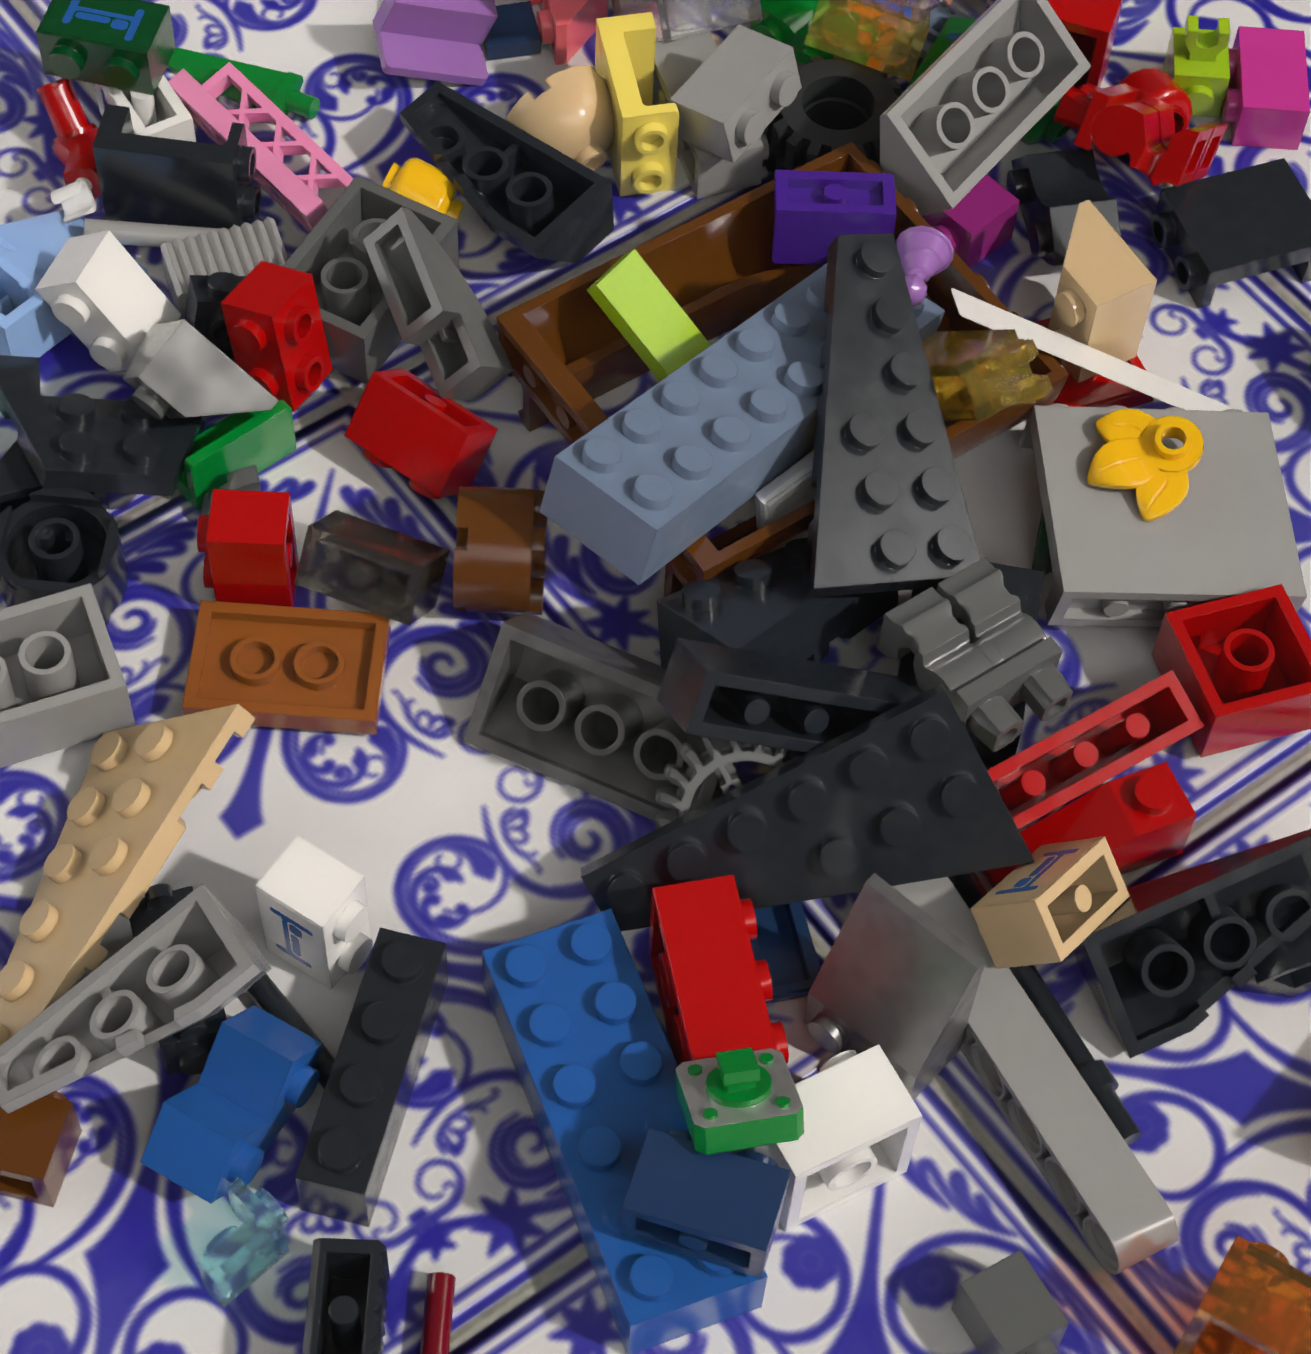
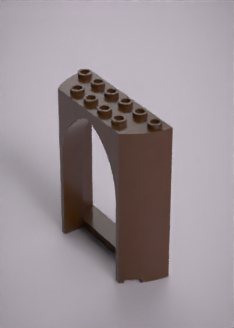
(720, 276)

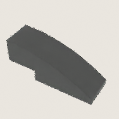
(436, 308)

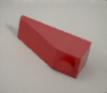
(1139, 815)

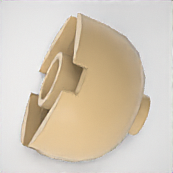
(570, 115)

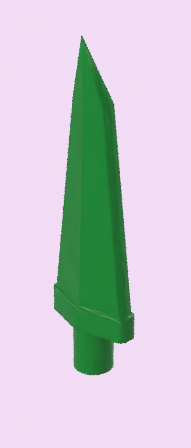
(276, 85)

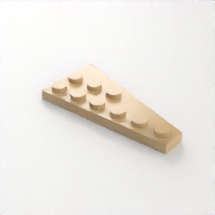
(110, 851)

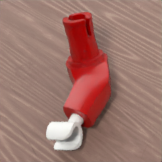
(72, 148)

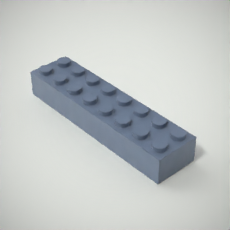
(701, 437)

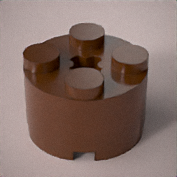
(499, 550)

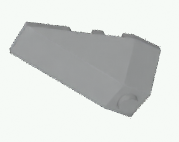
(148, 990)

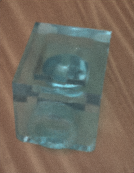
(244, 1253)

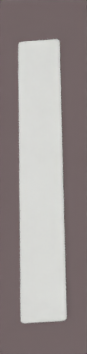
(1084, 355)

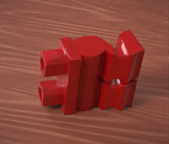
(1142, 127)

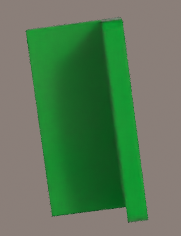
(235, 443)

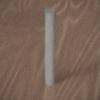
(143, 233)

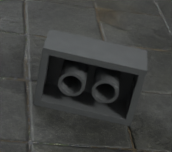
(348, 292)

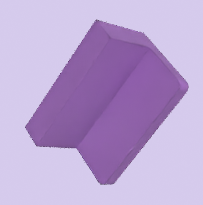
(435, 39)

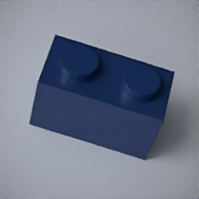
(703, 1204)

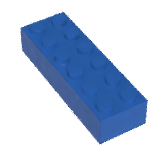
(595, 1086)

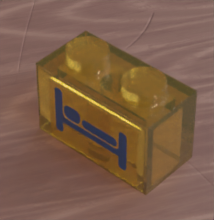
(870, 32)

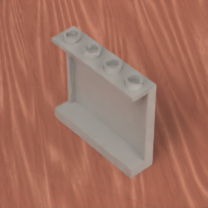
(1129, 572)

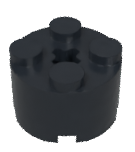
(61, 544)

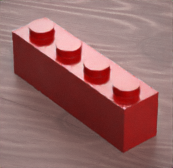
(1095, 749)

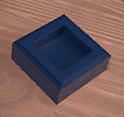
(513, 32)

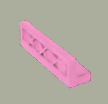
(292, 192)

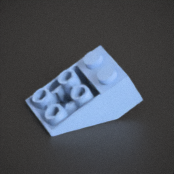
(25, 255)

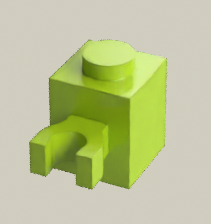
(1200, 64)

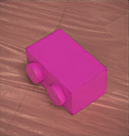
(1267, 88)

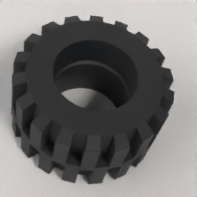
(834, 106)

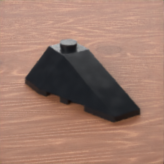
(512, 178)

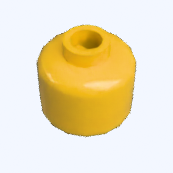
(424, 185)

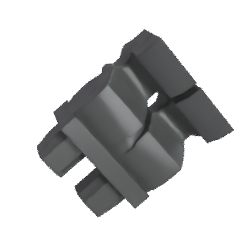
(982, 666)

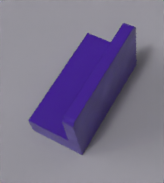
(821, 205)

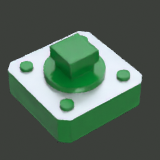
(739, 1100)

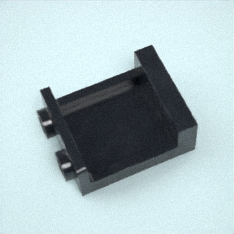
(172, 178)
(1234, 227)

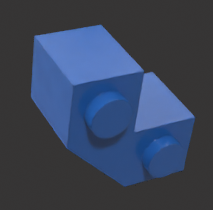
(237, 1108)

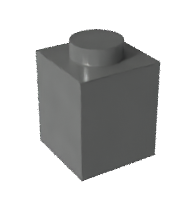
(1009, 1310)

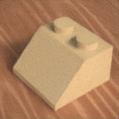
(1101, 291)

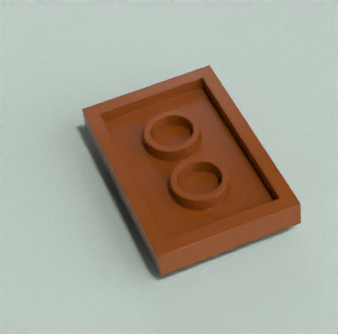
(290, 665)

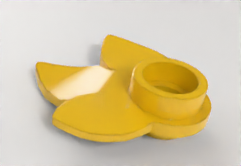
(1139, 459)

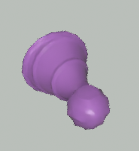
(922, 255)

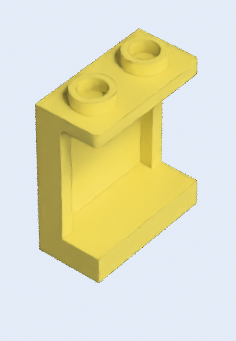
(644, 133)

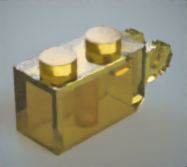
(982, 372)

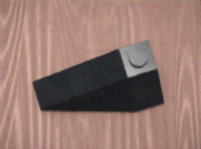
(1195, 938)

